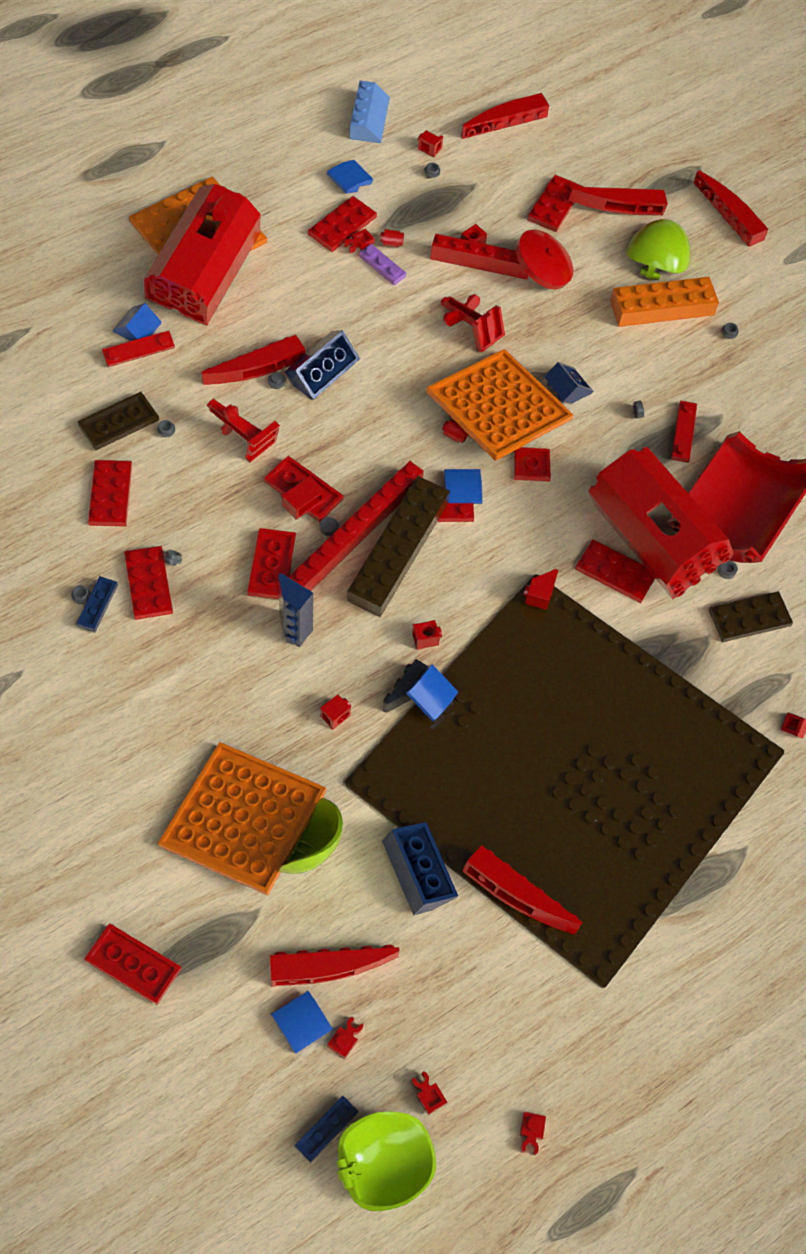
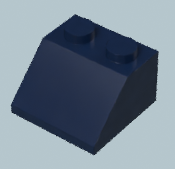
(567, 383)

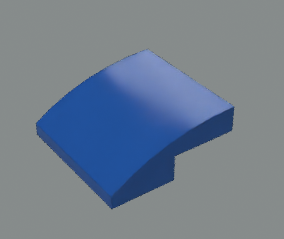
(349, 176)
(464, 485)
(432, 692)
(301, 1021)

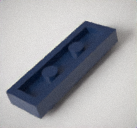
(97, 604)
(326, 1129)

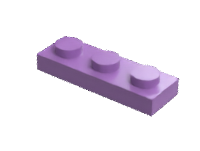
(382, 264)

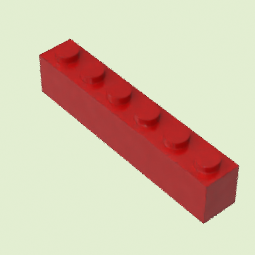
(476, 256)

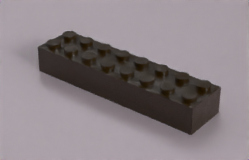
(398, 546)

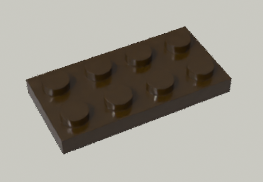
(118, 420)
(750, 616)

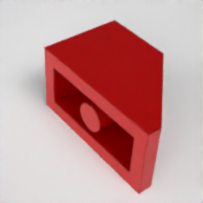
(541, 589)

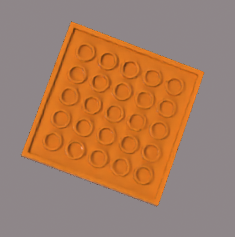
(160, 219)
(499, 404)
(242, 818)

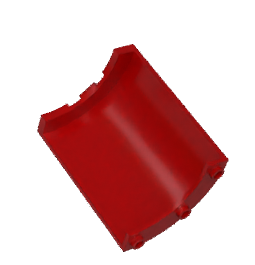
(748, 495)

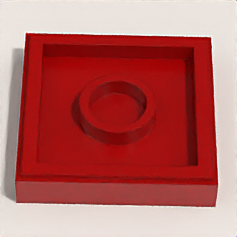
(532, 464)

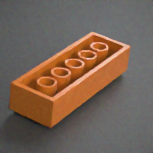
(664, 301)

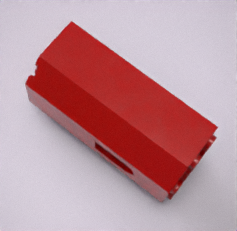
(196, 270)
(634, 488)

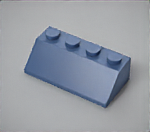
(369, 113)

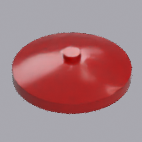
(544, 259)

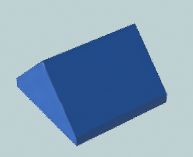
(138, 323)

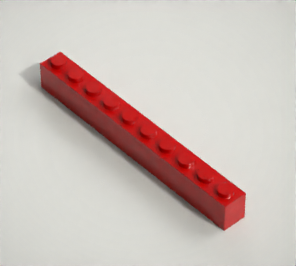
(356, 528)

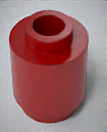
(392, 238)
(454, 431)

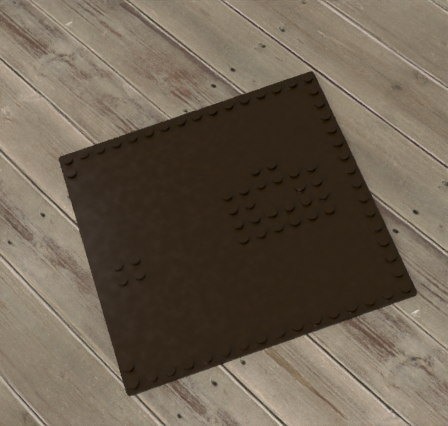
(574, 770)

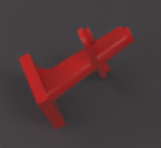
(486, 327)
(257, 439)

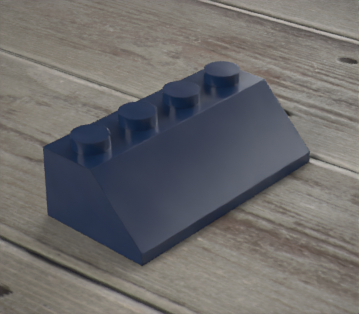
(322, 364)
(295, 610)
(419, 868)

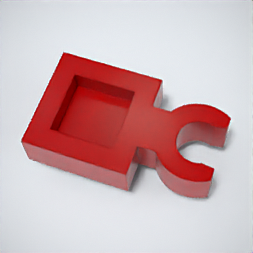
(360, 239)
(344, 1040)
(430, 1096)
(532, 1128)

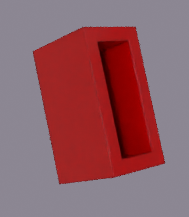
(303, 497)

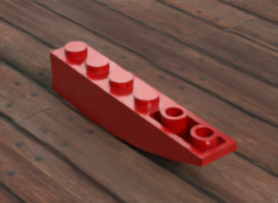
(507, 115)
(621, 200)
(732, 209)
(256, 363)
(517, 891)
(327, 965)

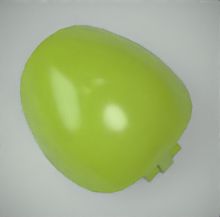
(661, 246)
(317, 840)
(385, 1160)

